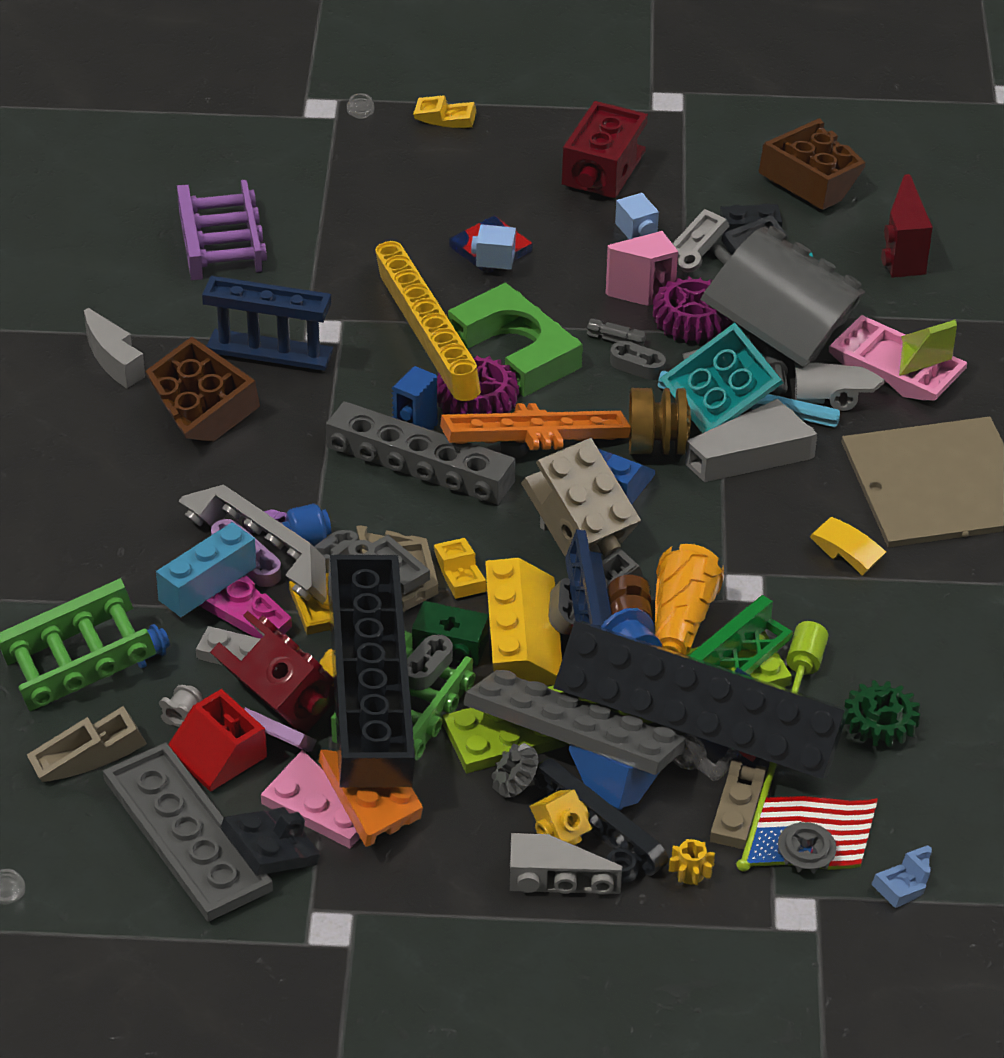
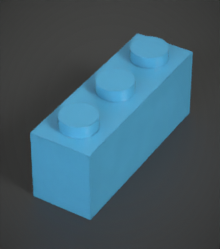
(206, 569)

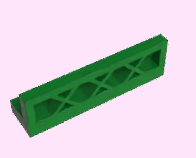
(739, 635)

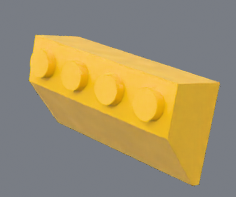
(520, 622)

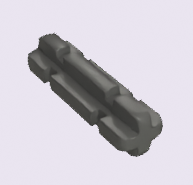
(615, 332)

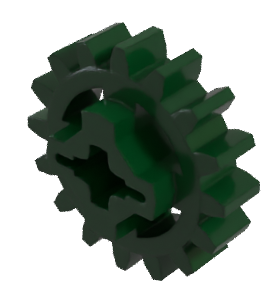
(882, 713)

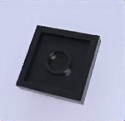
(271, 840)

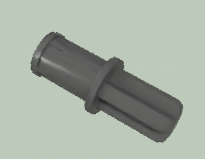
(775, 360)

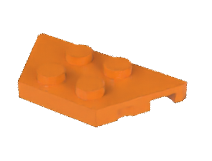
(372, 808)

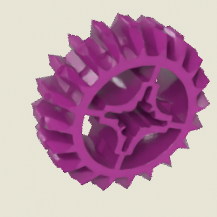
(683, 314)
(497, 394)

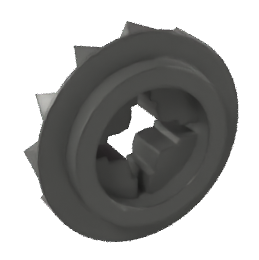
(515, 770)
(807, 835)

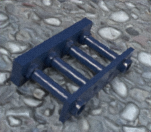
(269, 300)

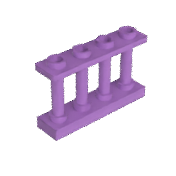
(195, 239)

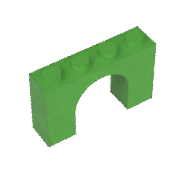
(508, 312)

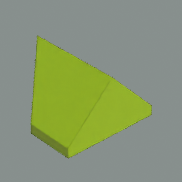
(927, 347)

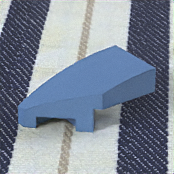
(906, 880)

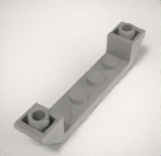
(309, 569)

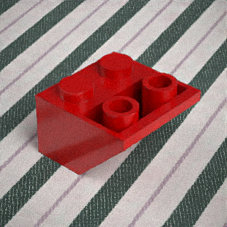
(218, 740)

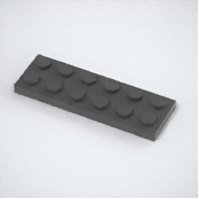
(575, 721)
(185, 831)

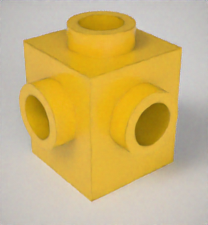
(561, 816)

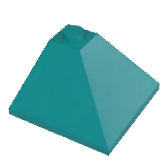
(722, 379)

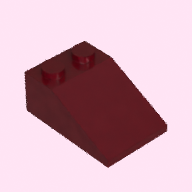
(907, 233)

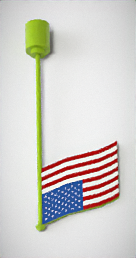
(844, 819)

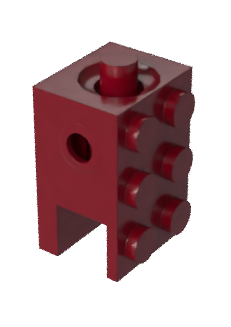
(603, 149)
(298, 688)

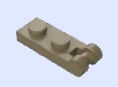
(738, 805)

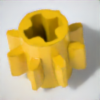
(691, 862)

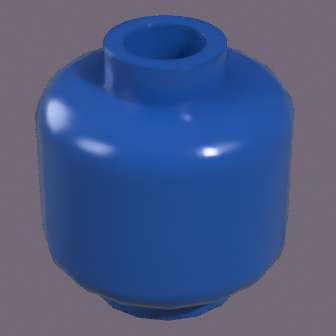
(309, 523)

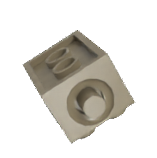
(581, 494)

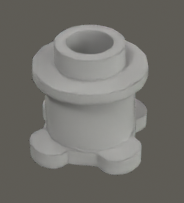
(179, 705)

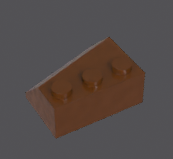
(811, 164)
(203, 390)

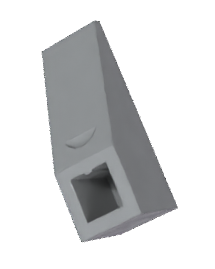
(554, 865)

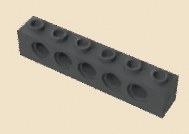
(420, 453)

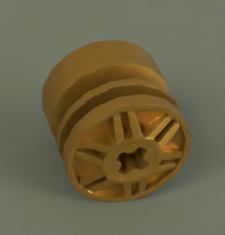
(658, 421)

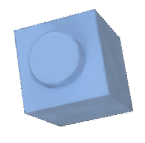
(636, 216)
(494, 246)

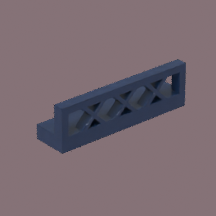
(587, 581)

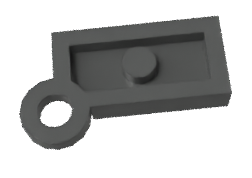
(412, 571)

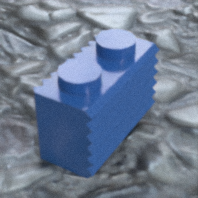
(416, 398)

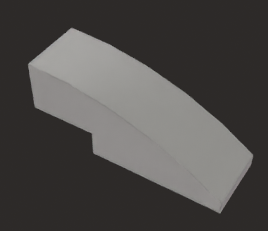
(114, 349)

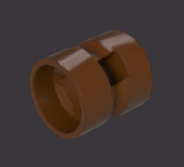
(630, 592)

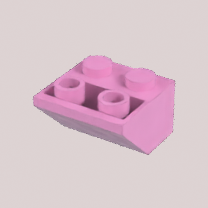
(640, 267)

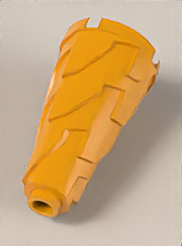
(684, 589)

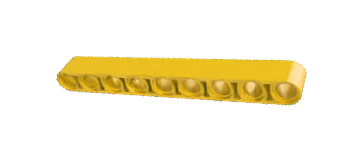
(428, 321)

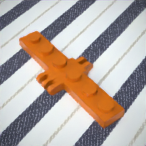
(535, 427)

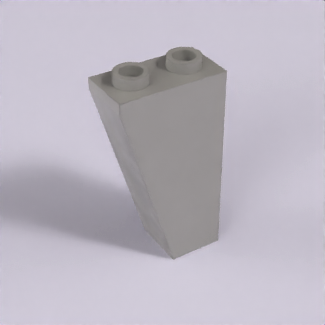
(751, 443)

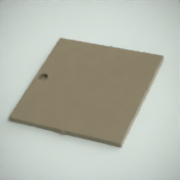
(932, 479)

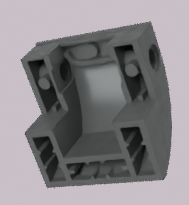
(783, 294)

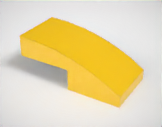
(437, 112)
(854, 546)
(460, 568)

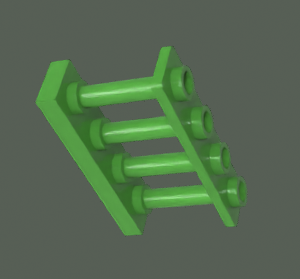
(67, 621)
(441, 702)

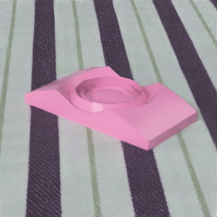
(880, 349)

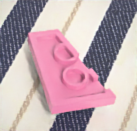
(307, 790)

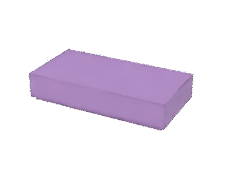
(283, 732)

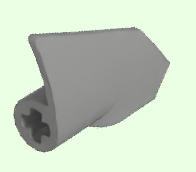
(834, 382)

